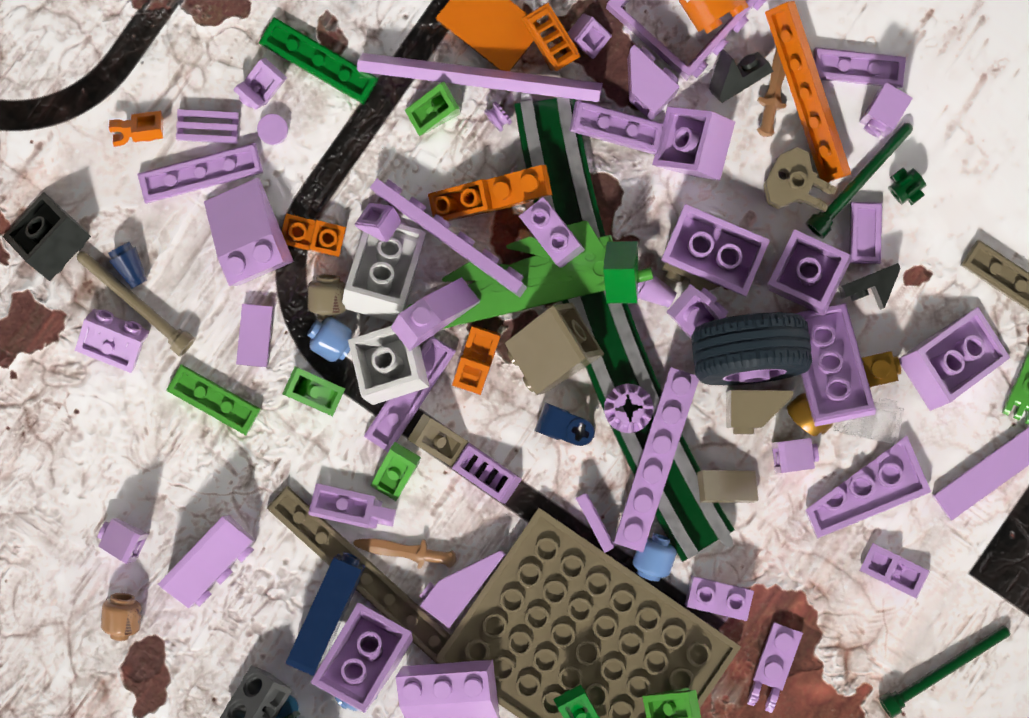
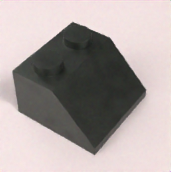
(46, 236)

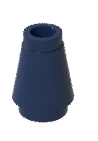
(128, 264)

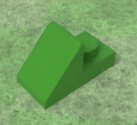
(313, 391)
(395, 471)
(672, 704)

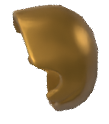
(801, 415)

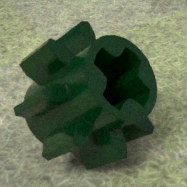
(907, 186)

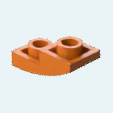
(313, 235)

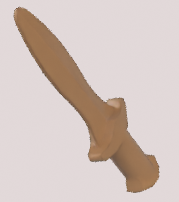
(772, 99)
(417, 553)

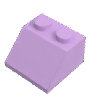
(694, 142)

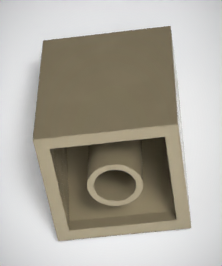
(553, 348)

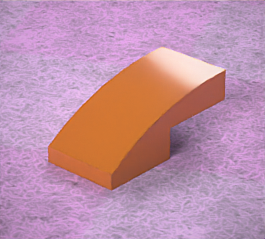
(476, 359)

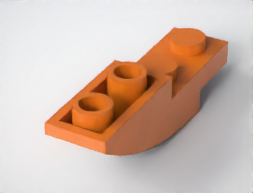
(491, 194)

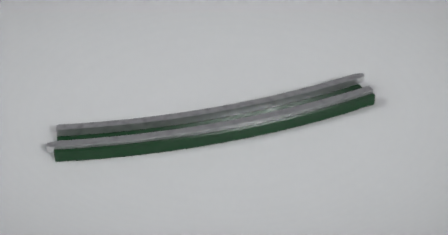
(548, 142)

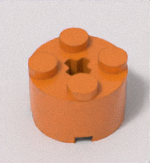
(707, 13)

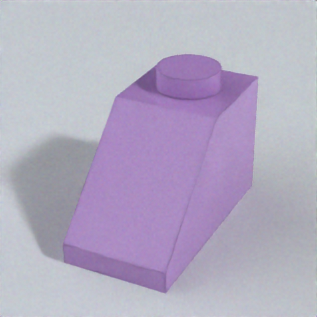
(794, 455)
(122, 540)

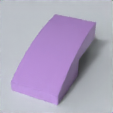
(894, 570)

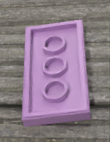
(836, 379)

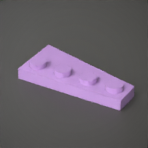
(878, 487)

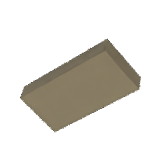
(727, 486)

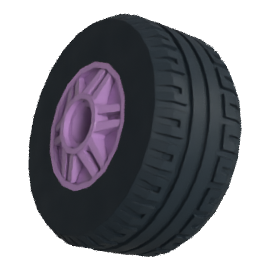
(751, 348)

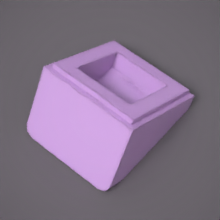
(589, 35)
(379, 221)

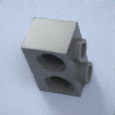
(257, 696)

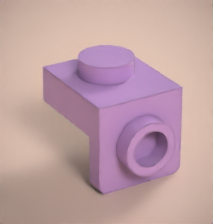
(260, 84)

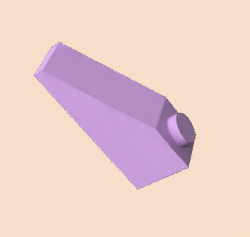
(433, 313)
(454, 591)

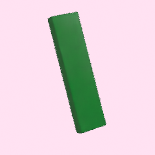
(318, 61)

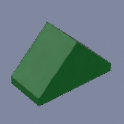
(621, 272)

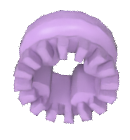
(497, 117)

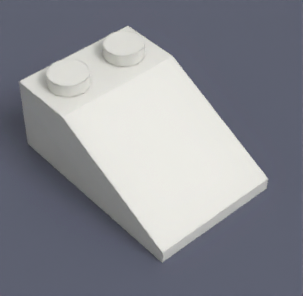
(383, 273)

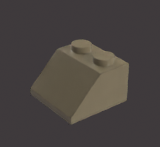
(753, 408)

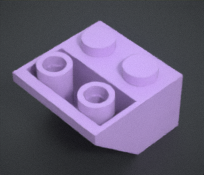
(649, 85)

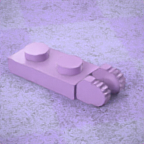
(775, 663)

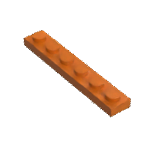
(808, 92)

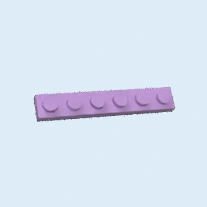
(460, 243)
(656, 459)

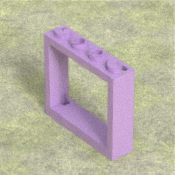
(698, 64)

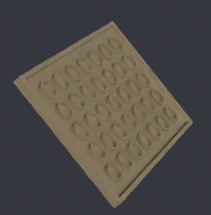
(575, 617)

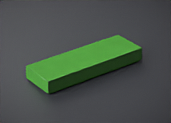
(213, 399)

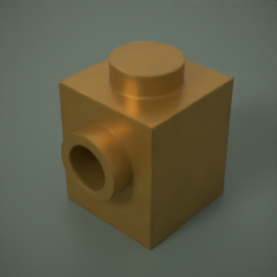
(881, 368)

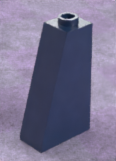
(326, 613)

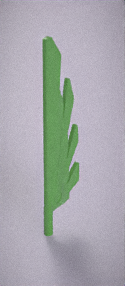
(542, 277)

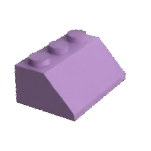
(715, 250)
(208, 562)
(448, 690)

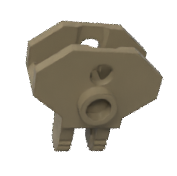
(798, 181)

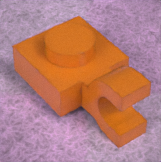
(141, 127)

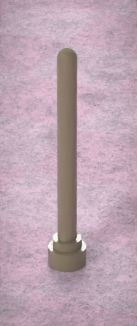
(179, 340)

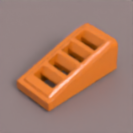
(547, 53)

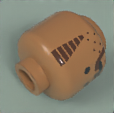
(121, 616)

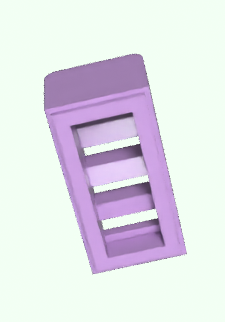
(509, 486)

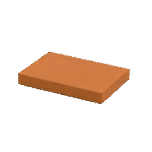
(490, 29)

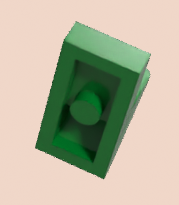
(575, 704)

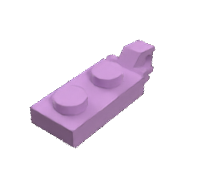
(349, 507)

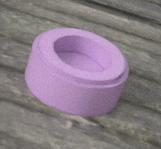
(272, 129)

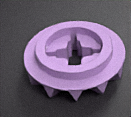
(619, 419)

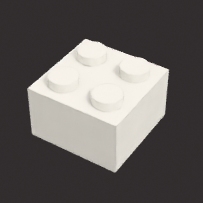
(386, 366)

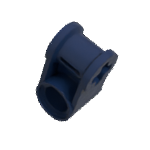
(559, 425)

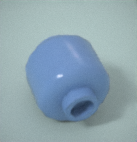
(330, 339)
(656, 559)

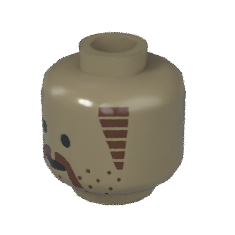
(326, 296)

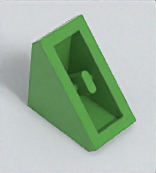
(433, 109)

